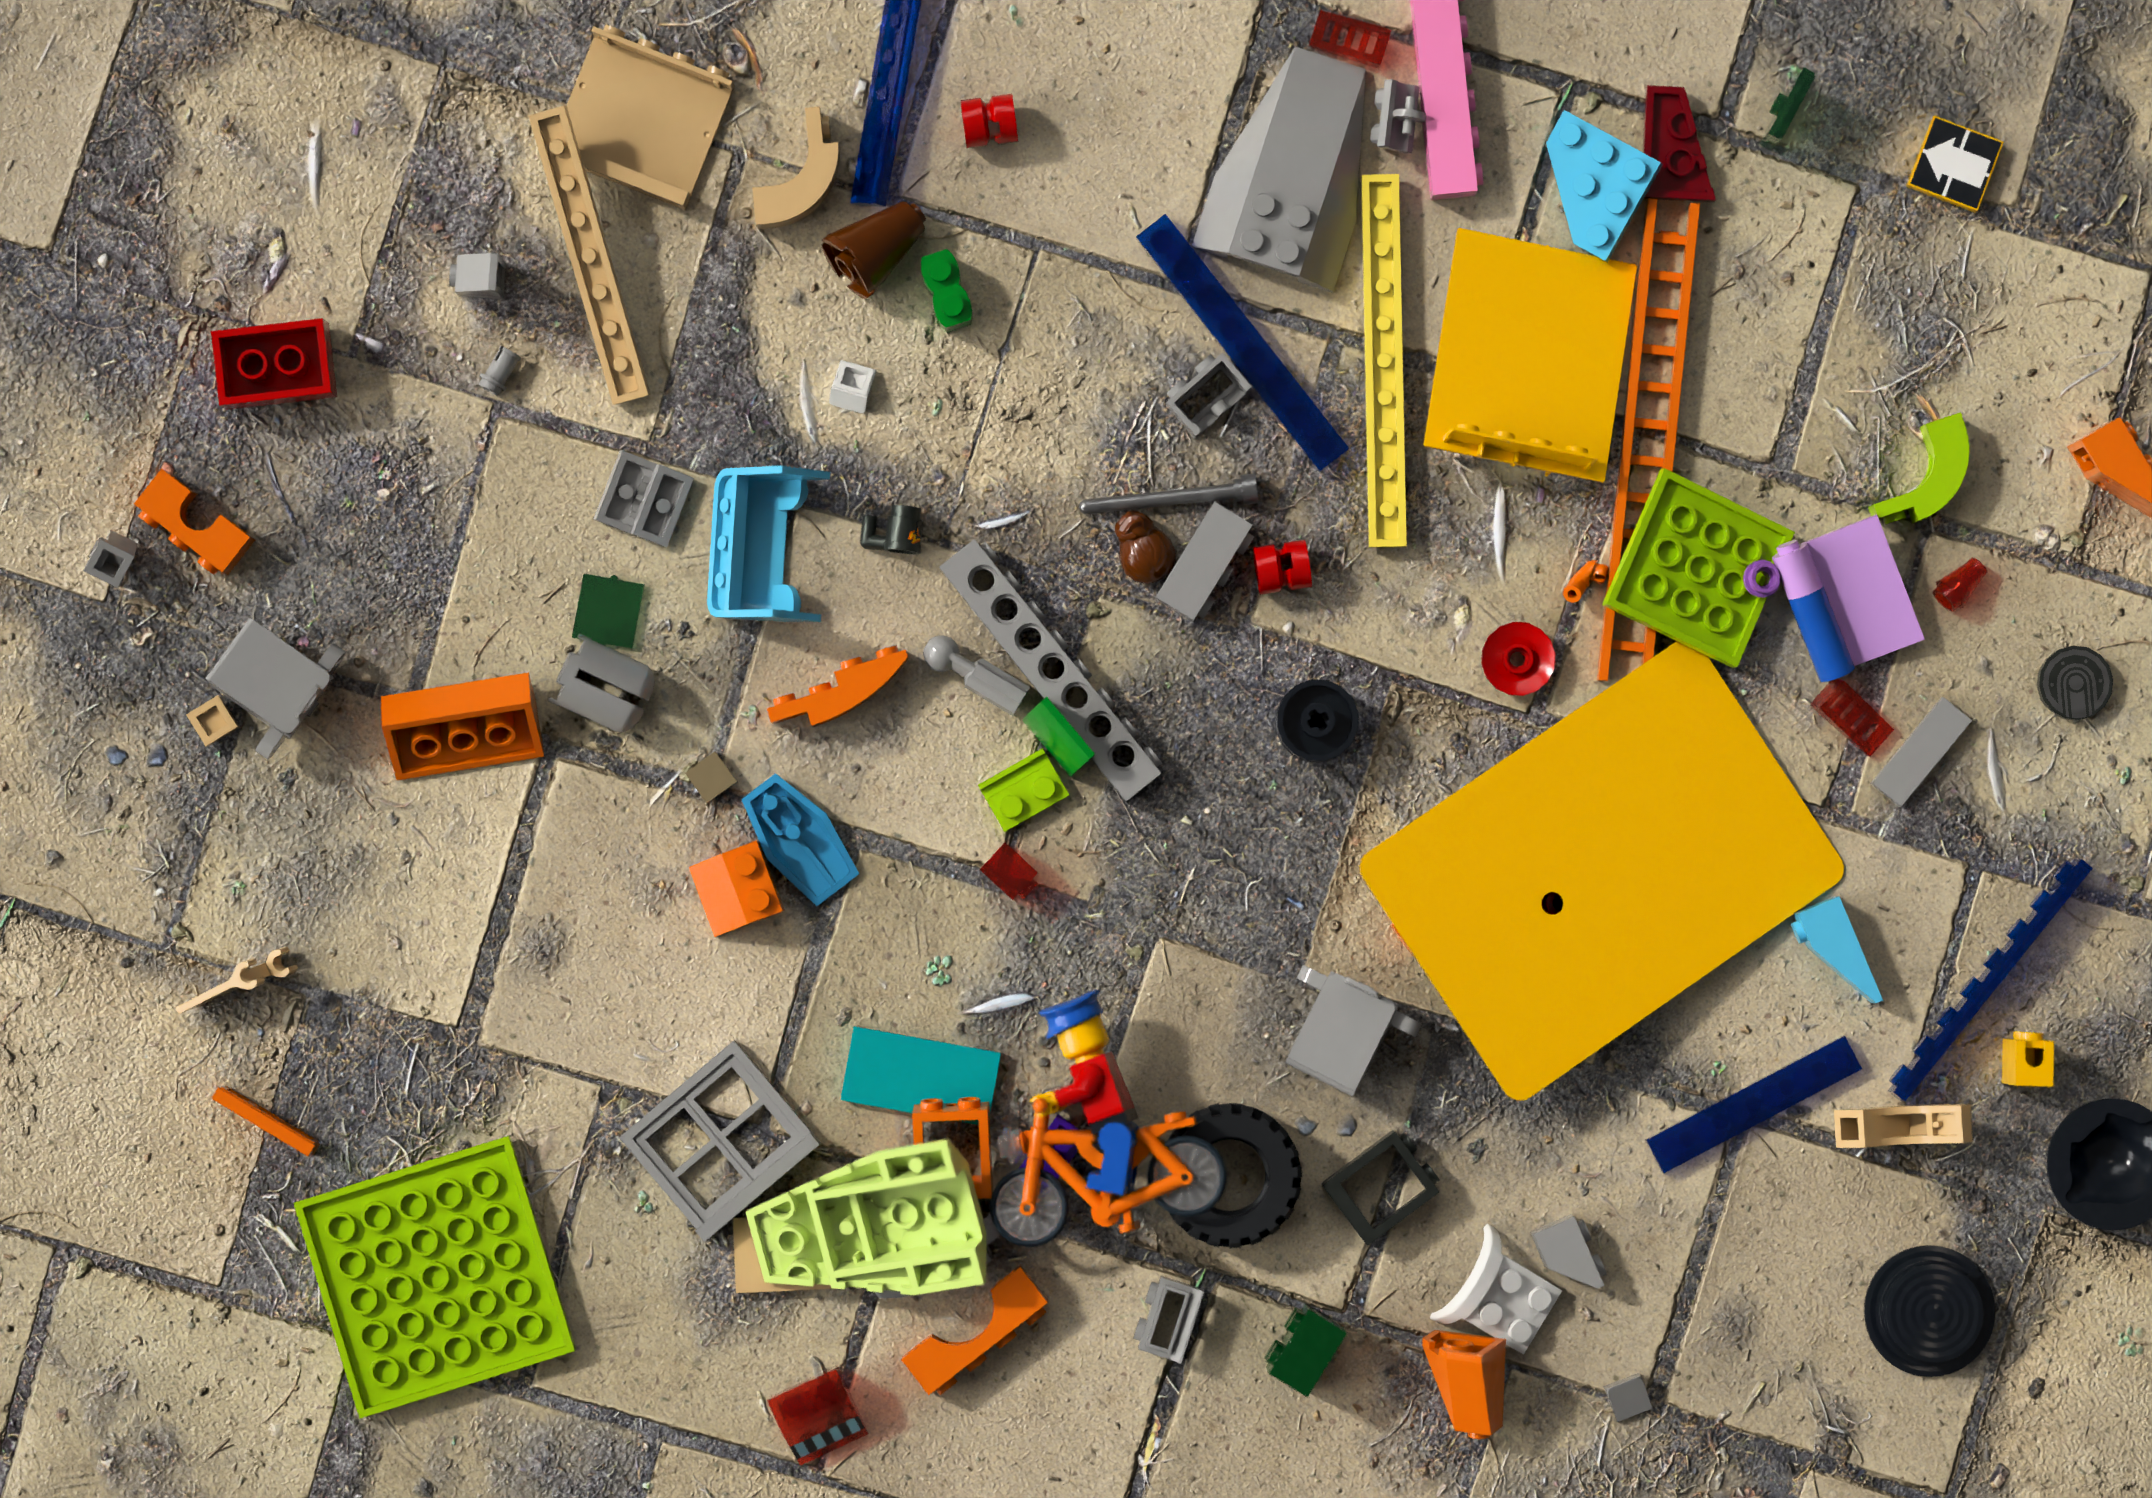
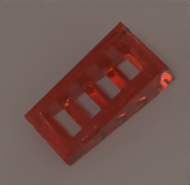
(1368, 29)
(1830, 694)

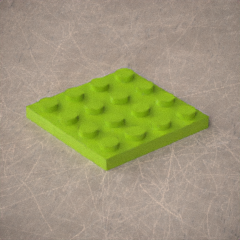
(1689, 568)

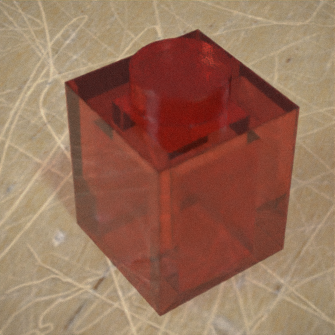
(1010, 872)

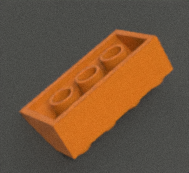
(461, 726)

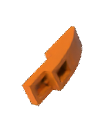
(855, 686)

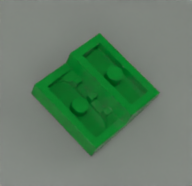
(1058, 736)

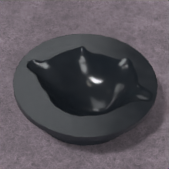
(2103, 1164)
(1929, 1311)

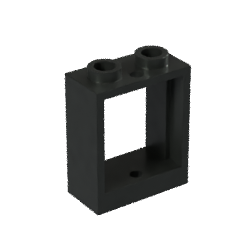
(1424, 1174)

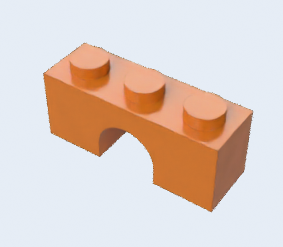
(166, 504)

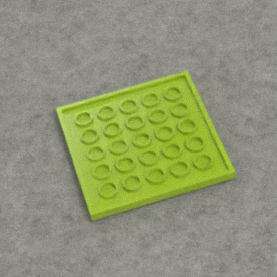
(434, 1276)

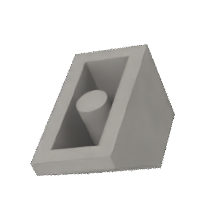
(479, 276)

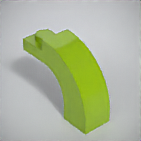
(1947, 466)

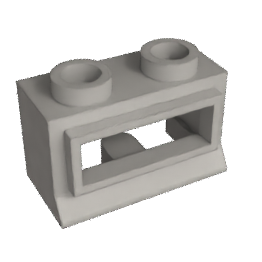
(1220, 405)
(1184, 1324)

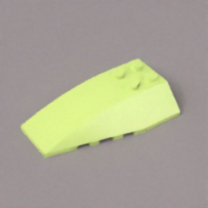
(878, 1224)

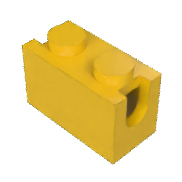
(2027, 1060)

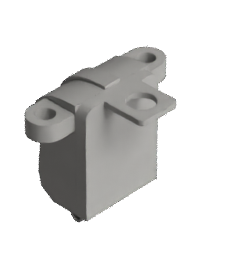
(273, 681)
(1344, 1030)

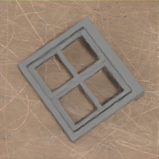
(754, 1180)

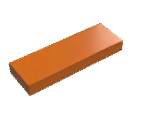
(266, 1120)

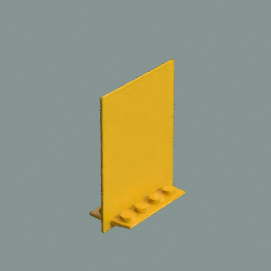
(1530, 355)

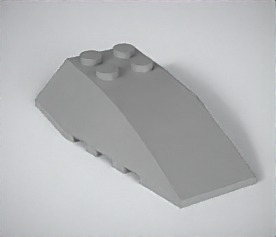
(1292, 174)

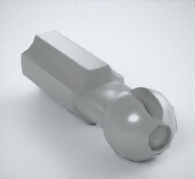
(979, 676)

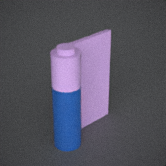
(1847, 597)

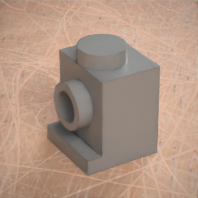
(111, 558)

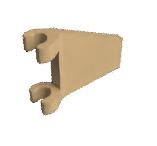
(244, 978)

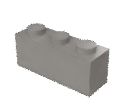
(1205, 563)

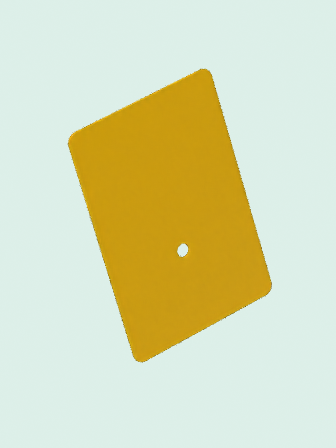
(1653, 829)

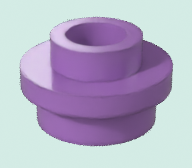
(1771, 574)

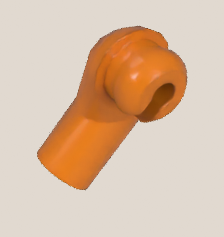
(1581, 580)

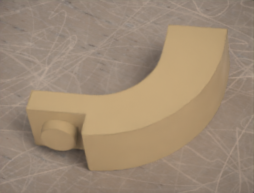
(799, 197)
(1903, 1125)

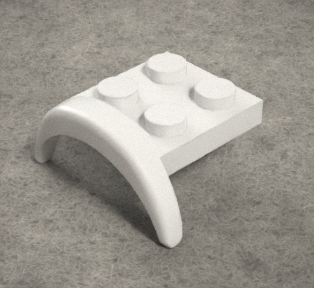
(1501, 1297)

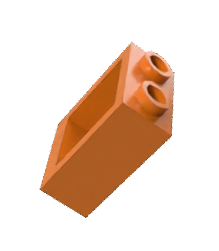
(966, 1109)

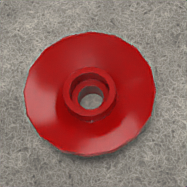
(1537, 654)

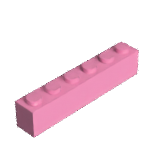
(1445, 98)

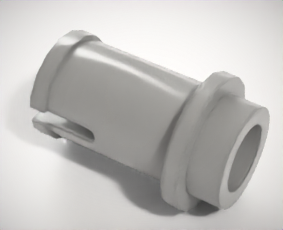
(499, 371)

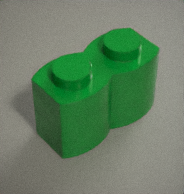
(943, 282)

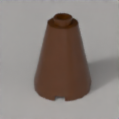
(873, 246)

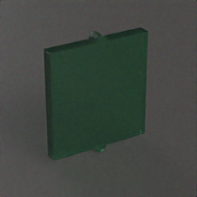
(608, 610)

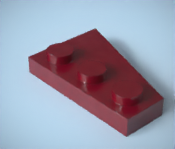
(1673, 141)

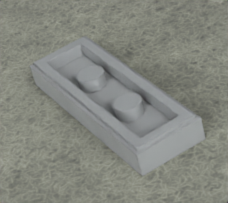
(1921, 752)

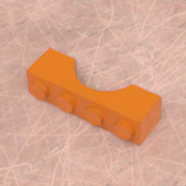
(937, 1361)

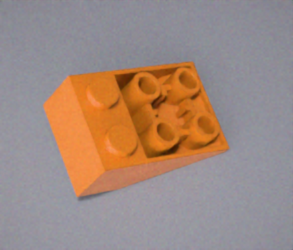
(2116, 463)

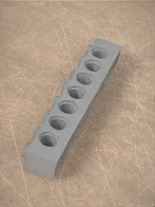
(960, 572)

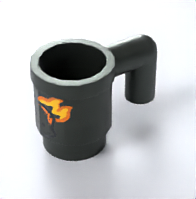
(902, 531)

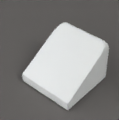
(852, 386)

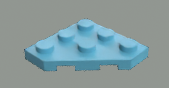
(1598, 182)

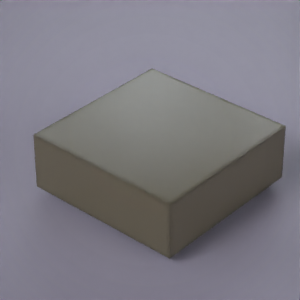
(711, 777)

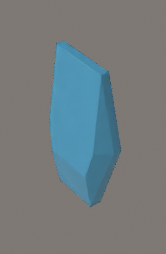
(799, 839)

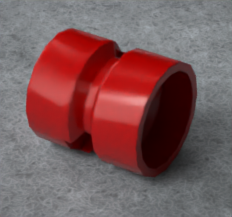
(978, 113)
(1269, 570)

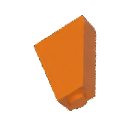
(1469, 1379)

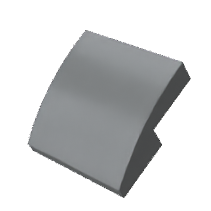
(643, 498)

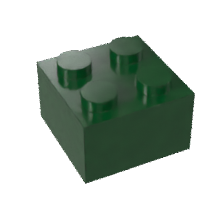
(1304, 1349)

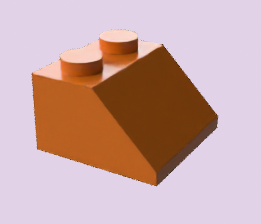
(736, 888)

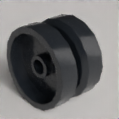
(1338, 716)

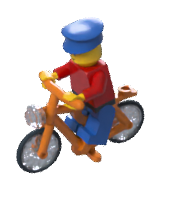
(1032, 1205)

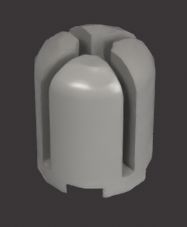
(610, 667)

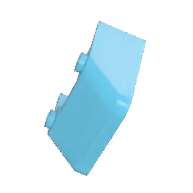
(751, 542)

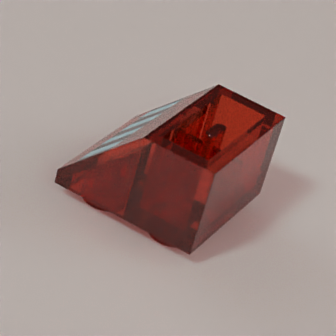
(817, 1415)

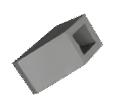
(1565, 1250)

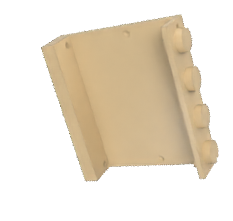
(646, 115)

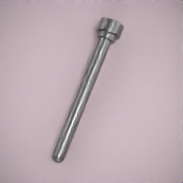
(1242, 490)

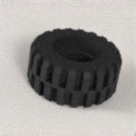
(1281, 1175)

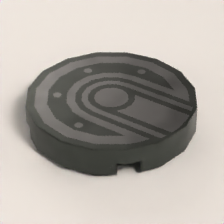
(2075, 682)

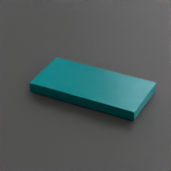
(904, 1069)

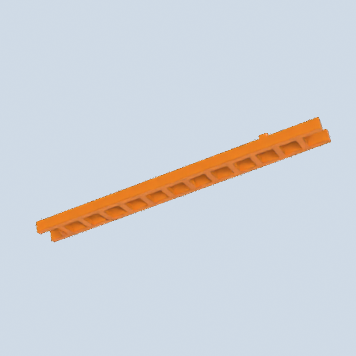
(1633, 386)

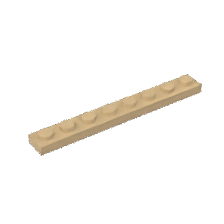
(589, 254)

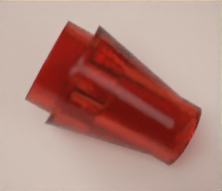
(1958, 586)

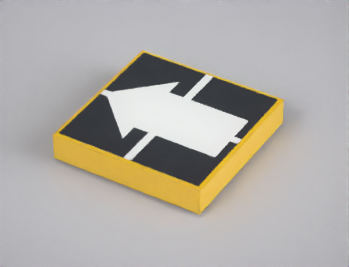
(1954, 164)

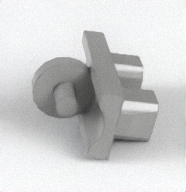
(1398, 116)

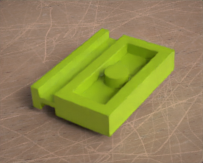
(1023, 790)

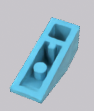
(1832, 939)

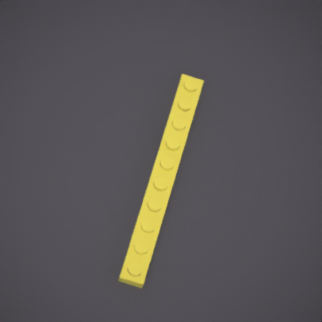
(1383, 361)

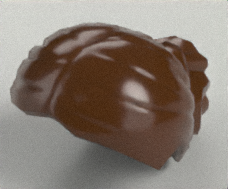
(1144, 549)

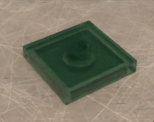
(1785, 108)

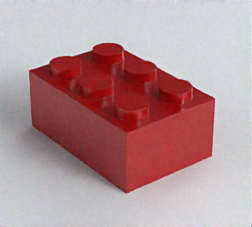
(274, 364)

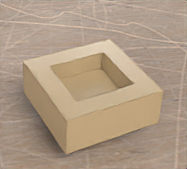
(212, 720)

